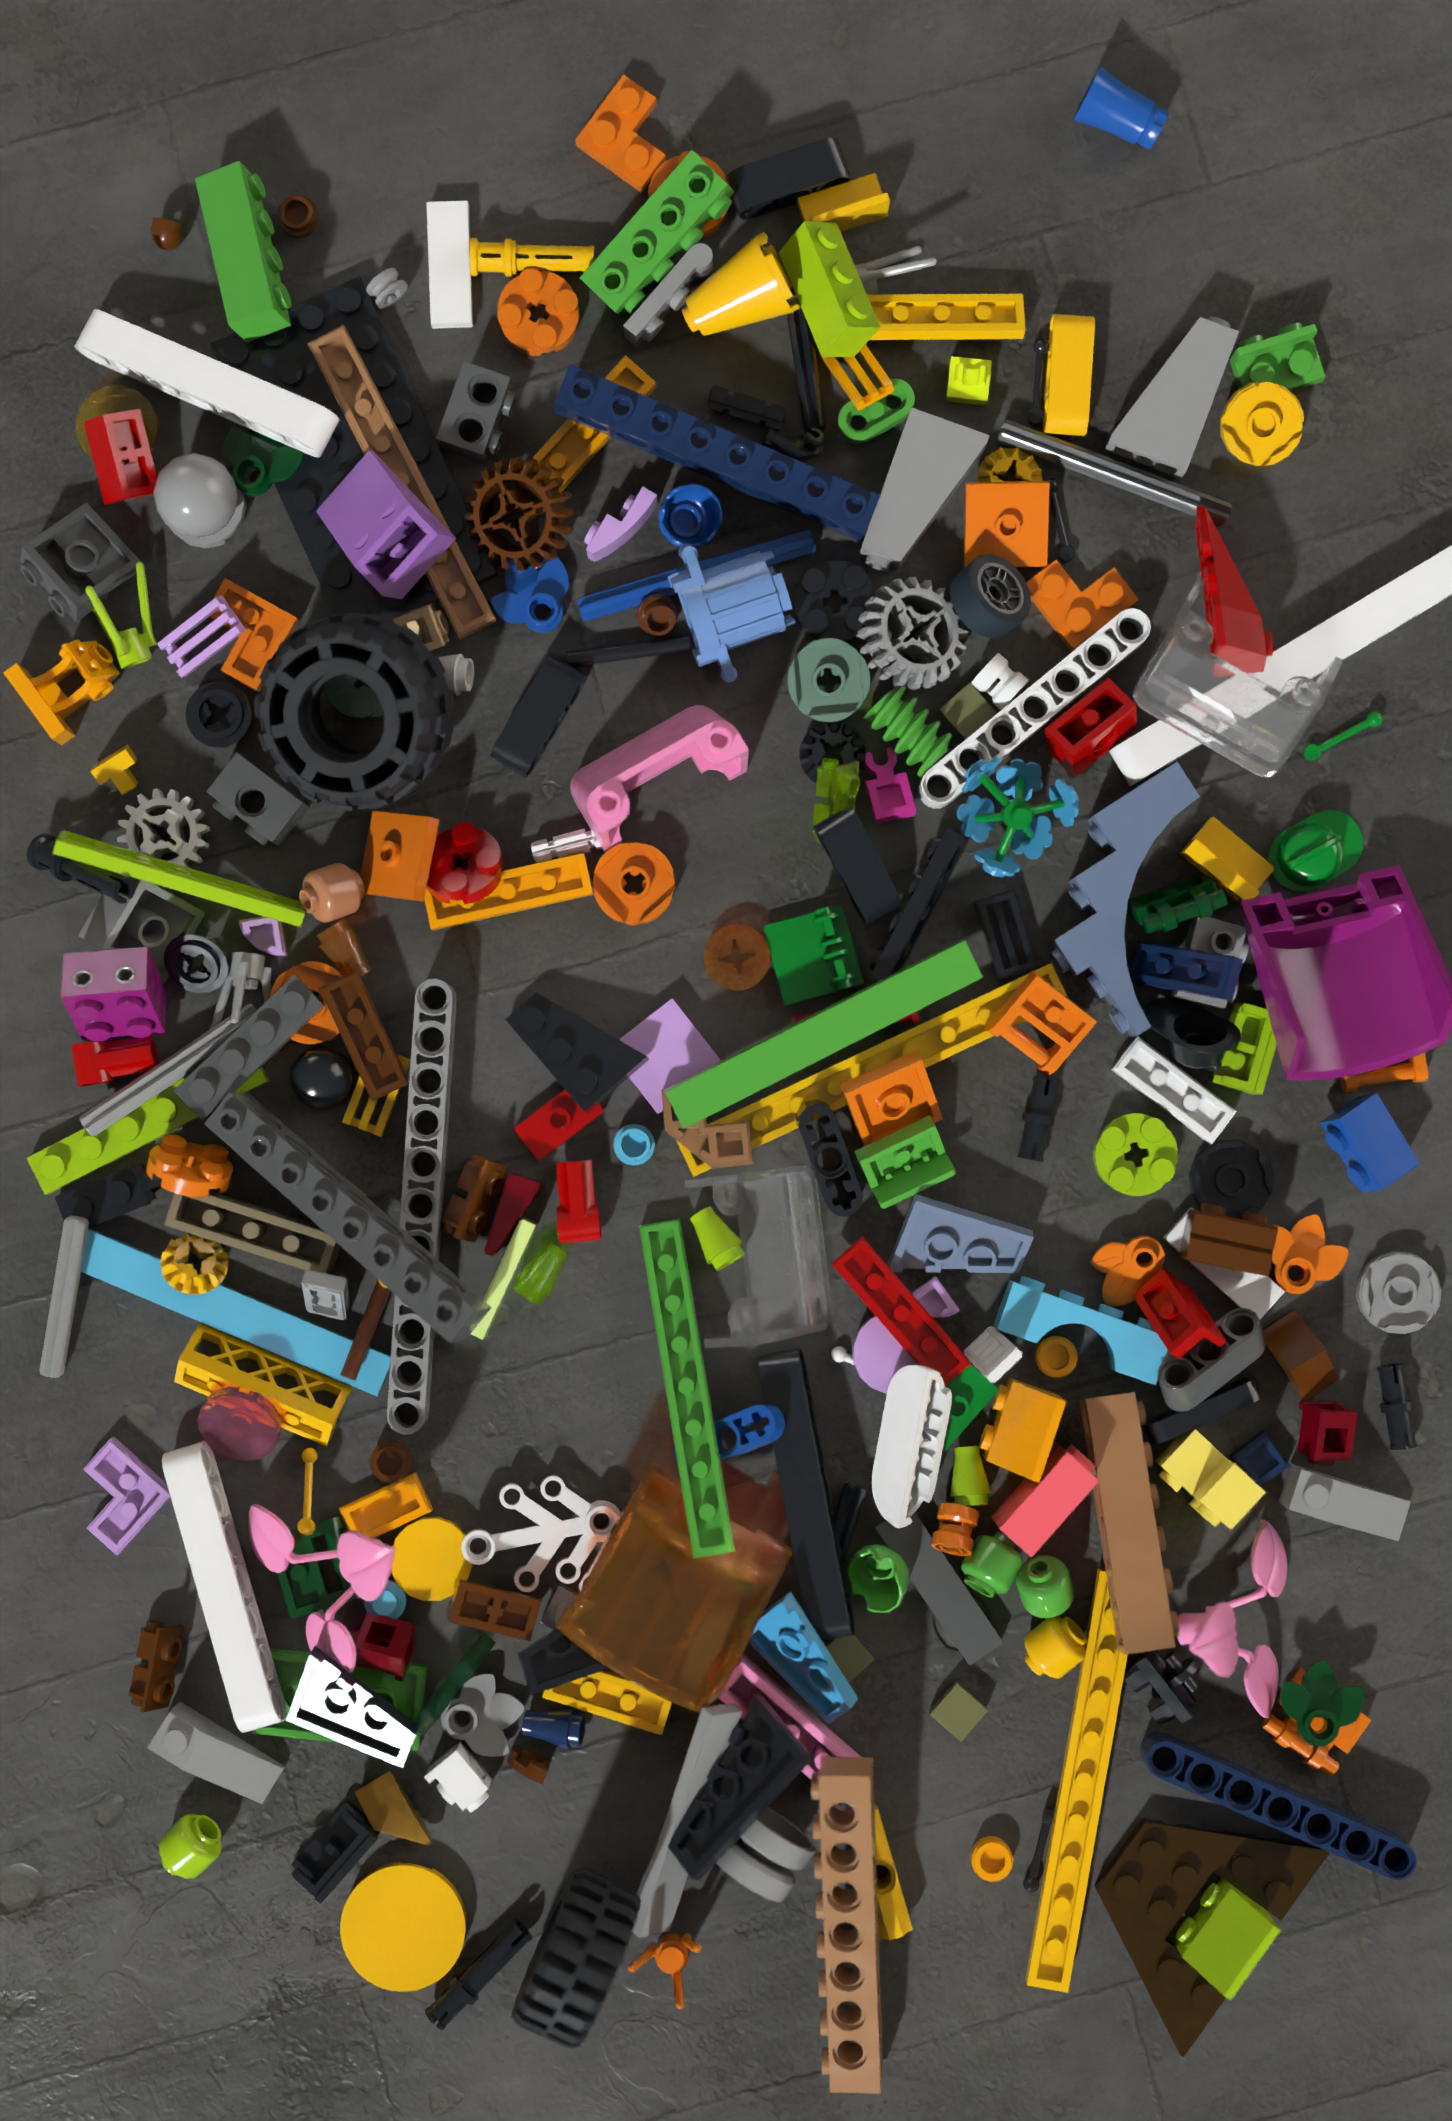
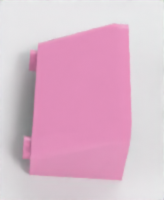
(695, 732)

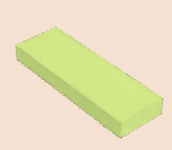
(505, 1274)

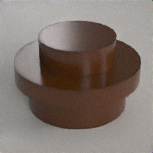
(298, 216)
(657, 614)
(391, 1461)

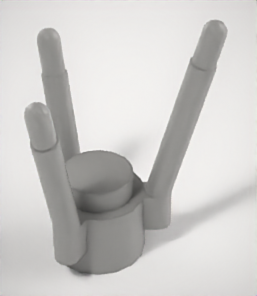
(869, 274)
(244, 973)

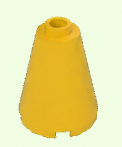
(742, 291)

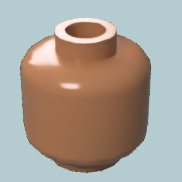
(331, 892)

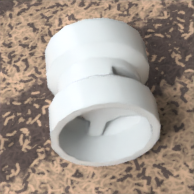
(1007, 688)

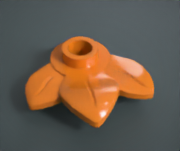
(1307, 1250)
(1122, 1269)

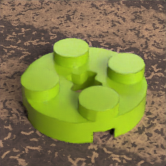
(1150, 1135)

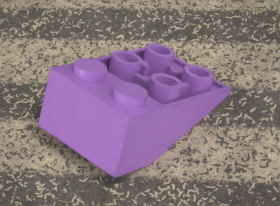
(384, 527)

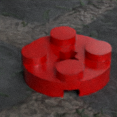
(483, 857)

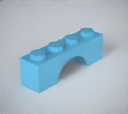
(1032, 1313)

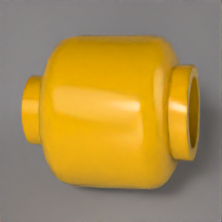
(1055, 1647)

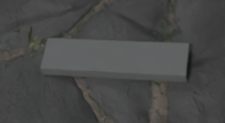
(942, 1589)

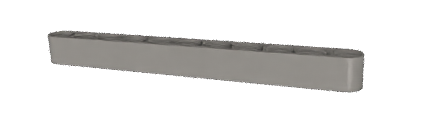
(432, 1185)

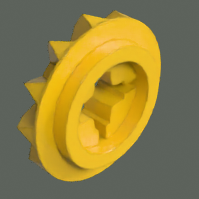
(1002, 459)
(184, 1276)

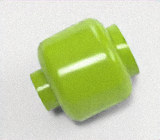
(190, 1846)

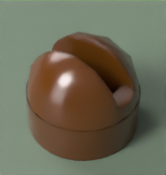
(167, 233)

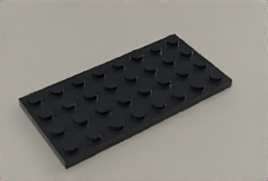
(288, 363)

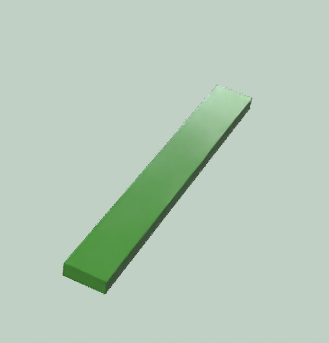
(823, 1033)
(686, 1389)

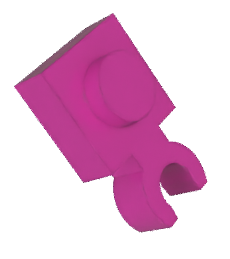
(888, 793)

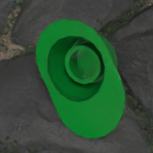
(1315, 850)

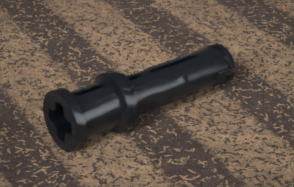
(103, 881)

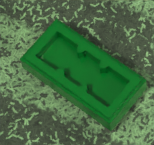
(969, 1396)

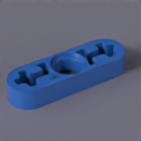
(748, 1440)

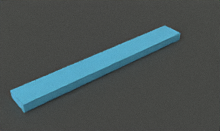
(233, 1313)

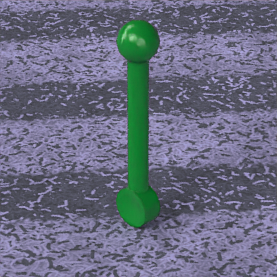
(1313, 751)

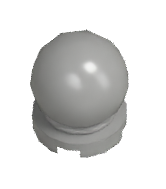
(199, 500)

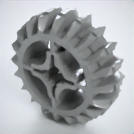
(890, 609)

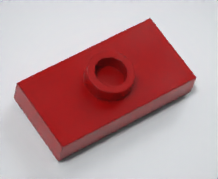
(554, 1124)

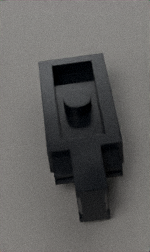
(110, 1196)

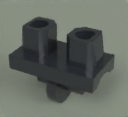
(1170, 1679)

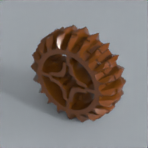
(512, 499)

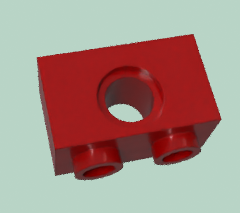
(1091, 727)

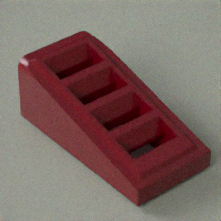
(514, 1201)

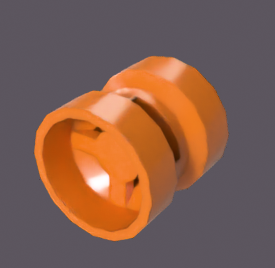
(955, 1529)

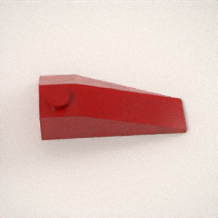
(1228, 603)

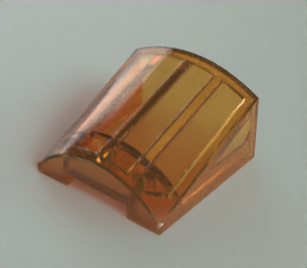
(661, 1613)

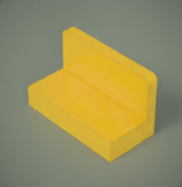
(847, 203)
(1227, 860)

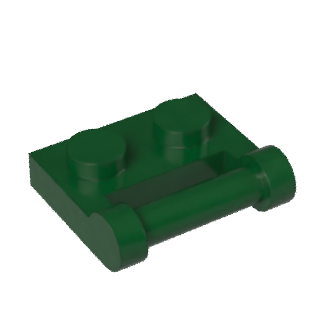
(305, 1583)

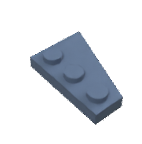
(954, 1238)

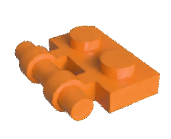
(1315, 1757)

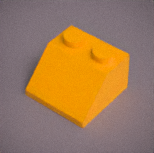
(1022, 1428)

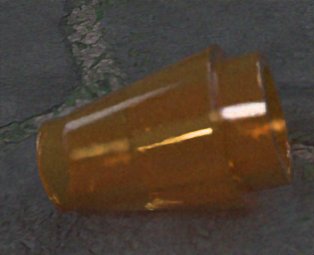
(344, 948)

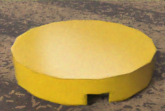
(1261, 423)
(430, 1558)

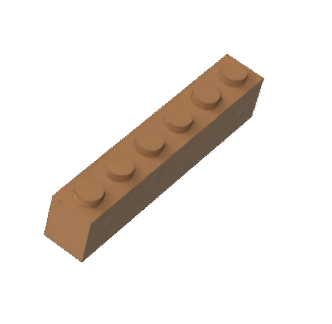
(1128, 1523)

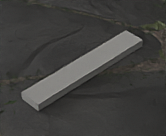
(666, 1875)

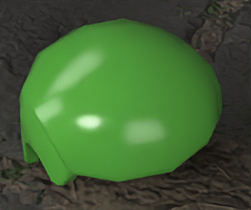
(878, 1577)

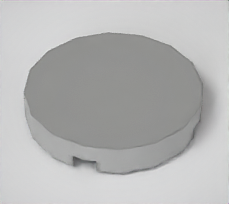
(1398, 1292)

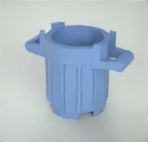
(730, 605)

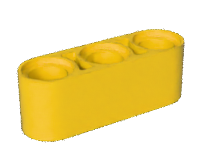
(1069, 375)

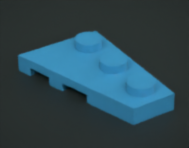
(800, 1657)

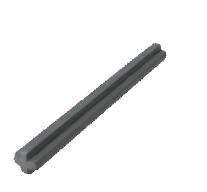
(1112, 471)

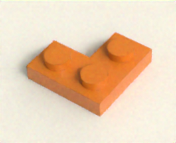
(613, 139)
(1077, 613)
(265, 630)

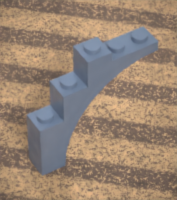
(1104, 889)

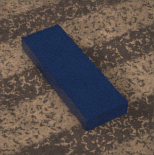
(1185, 970)

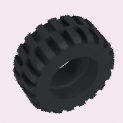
(576, 1958)

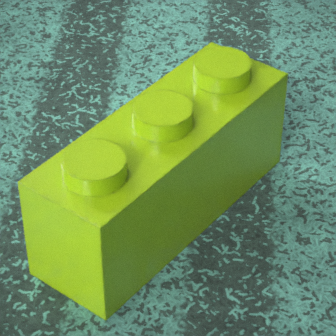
(829, 289)

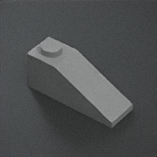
(1343, 1502)
(214, 1754)

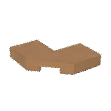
(713, 1144)

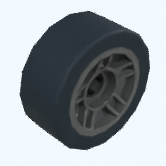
(990, 596)

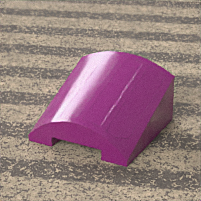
(1349, 976)

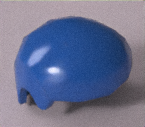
(690, 515)

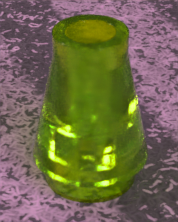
(539, 1276)

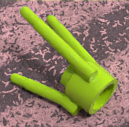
(128, 645)

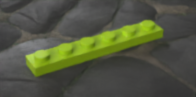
(83, 1154)

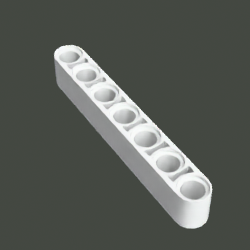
(207, 383)
(1048, 694)
(224, 1587)

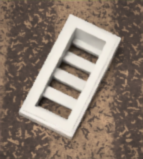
(992, 1354)

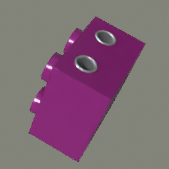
(114, 993)

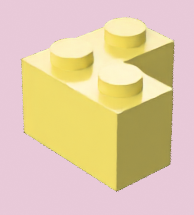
(1216, 1483)

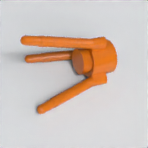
(671, 1957)

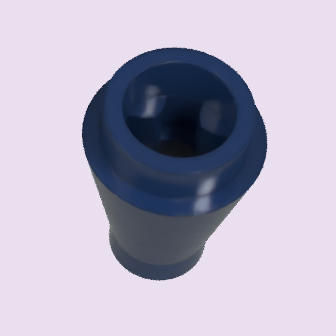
(556, 1726)

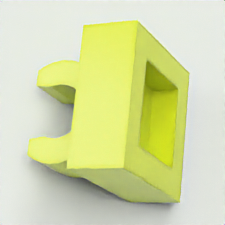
(968, 380)

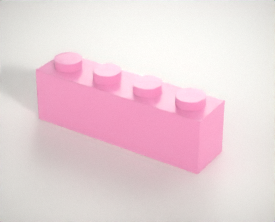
(808, 1729)

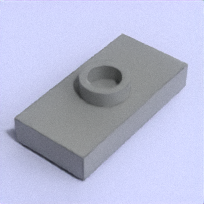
(326, 1294)

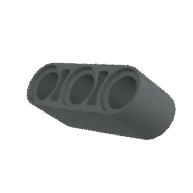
(1205, 1377)

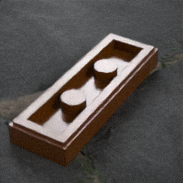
(364, 1035)

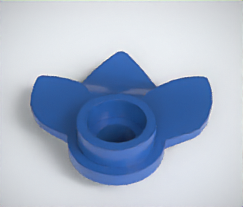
(533, 590)

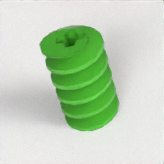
(910, 730)

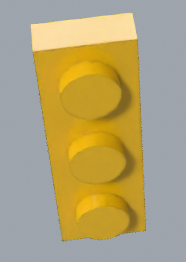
(615, 1699)

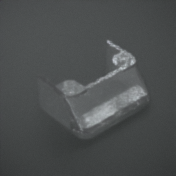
(1223, 703)
(782, 1254)

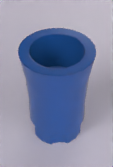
(1120, 110)

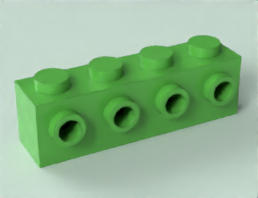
(658, 234)
(243, 251)

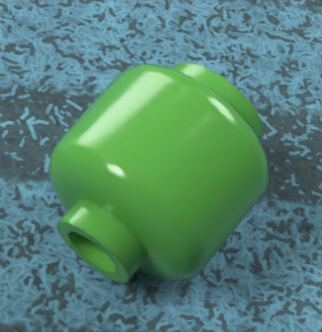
(992, 1564)
(1045, 1586)

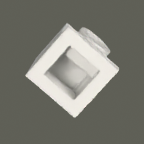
(460, 1778)

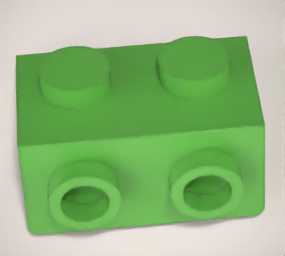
(905, 1162)

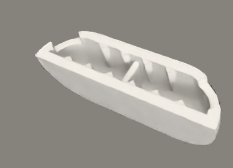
(910, 1442)

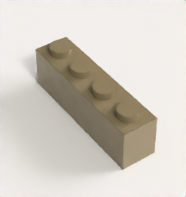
(255, 1230)

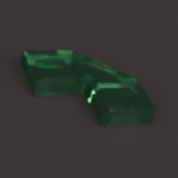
(457, 1678)

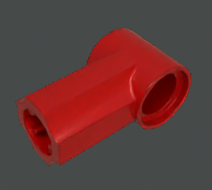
(105, 1060)
(578, 1212)

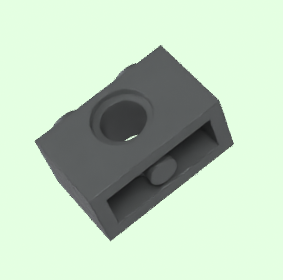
(238, 783)

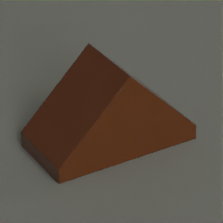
(1300, 1355)

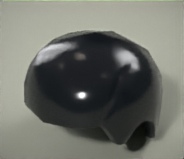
(322, 1078)

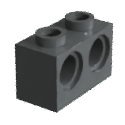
(466, 411)

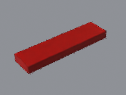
(899, 1310)

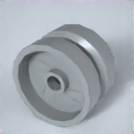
(767, 1854)

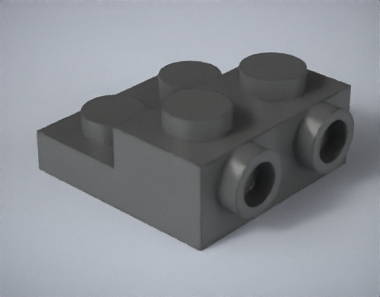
(77, 555)

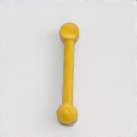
(306, 1525)

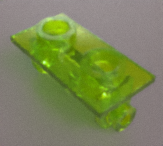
(837, 784)

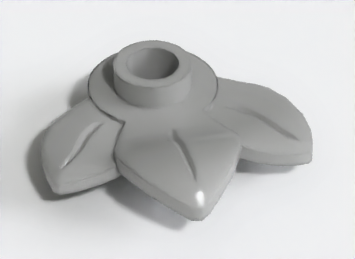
(488, 1713)

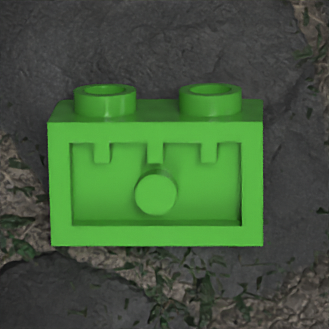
(1283, 359)

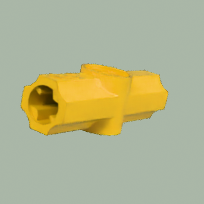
(892, 1909)

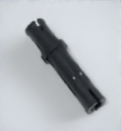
(465, 1987)

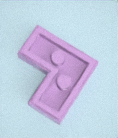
(135, 1492)

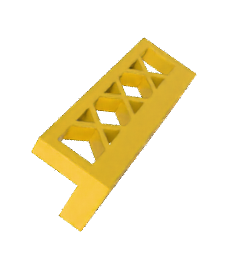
(297, 1412)

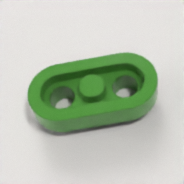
(877, 416)

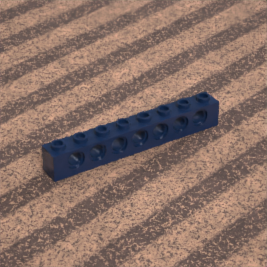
(715, 453)

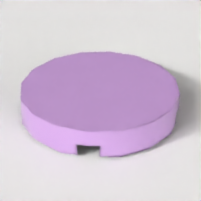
(878, 1355)

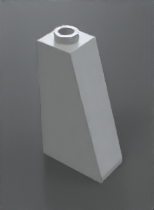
(1172, 410)
(921, 479)

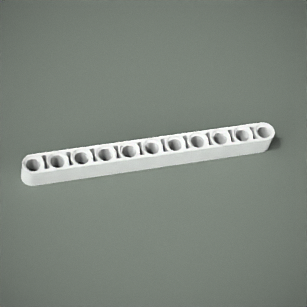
(1307, 655)

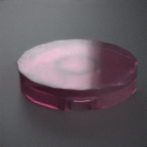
(239, 1424)

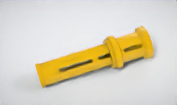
(508, 262)

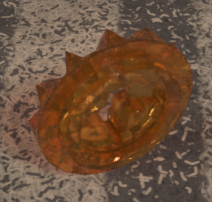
(749, 942)

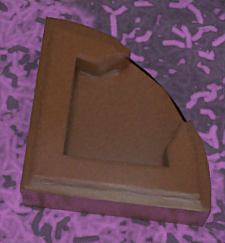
(529, 1764)

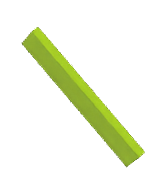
(179, 878)

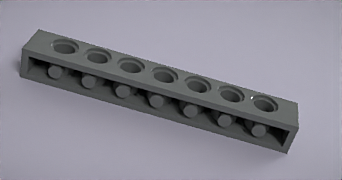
(348, 1216)

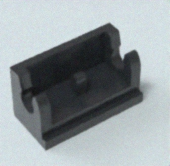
(334, 1851)

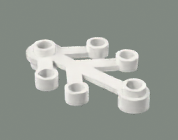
(548, 1532)

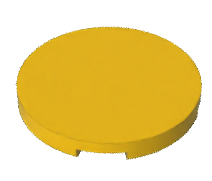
(403, 1926)

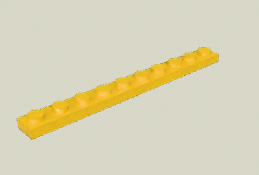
(932, 1040)
(1078, 1800)

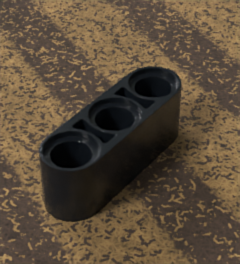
(784, 177)
(538, 716)
(857, 864)

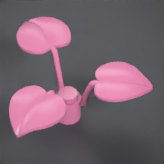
(362, 1563)
(1214, 1633)

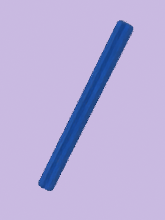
(633, 593)

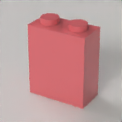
(1040, 1508)

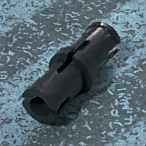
(1038, 1118)
(1396, 1406)

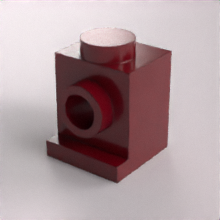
(1326, 1431)
(385, 1645)

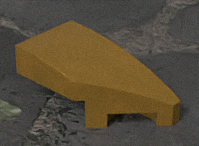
(391, 1810)

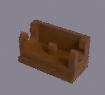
(493, 1609)

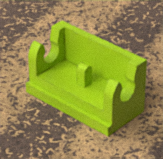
(1249, 1062)

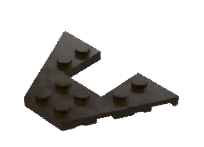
(1156, 1882)

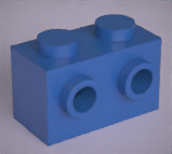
(1369, 1143)

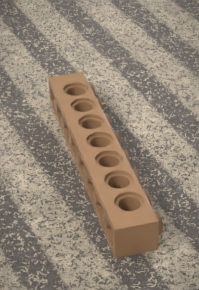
(861, 2065)

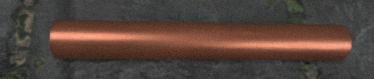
(365, 1332)

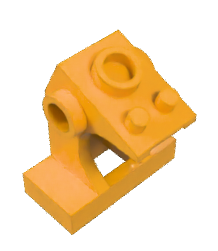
(47, 698)

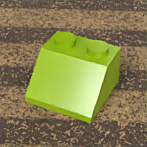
(1226, 1937)

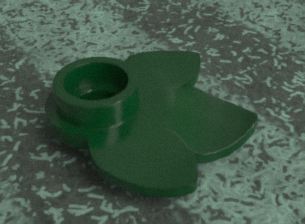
(258, 452)
(1321, 1697)

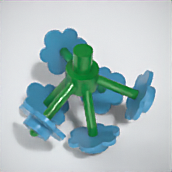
(1026, 832)

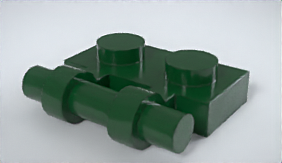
(1176, 903)

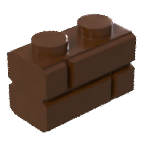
(1228, 1241)

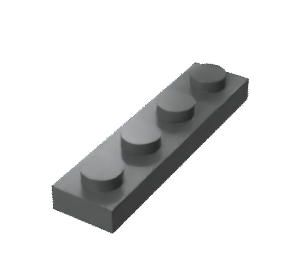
(249, 1047)

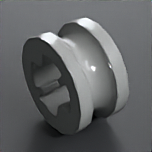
(386, 288)

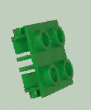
(813, 954)

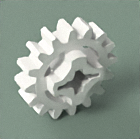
(172, 820)

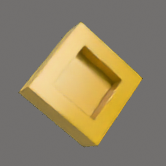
(117, 769)

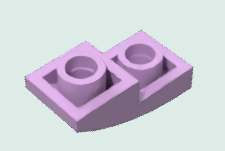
(611, 533)

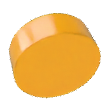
(1055, 1356)
(991, 1858)

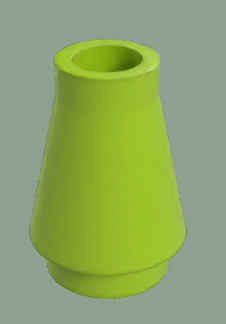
(717, 1240)
(969, 1478)

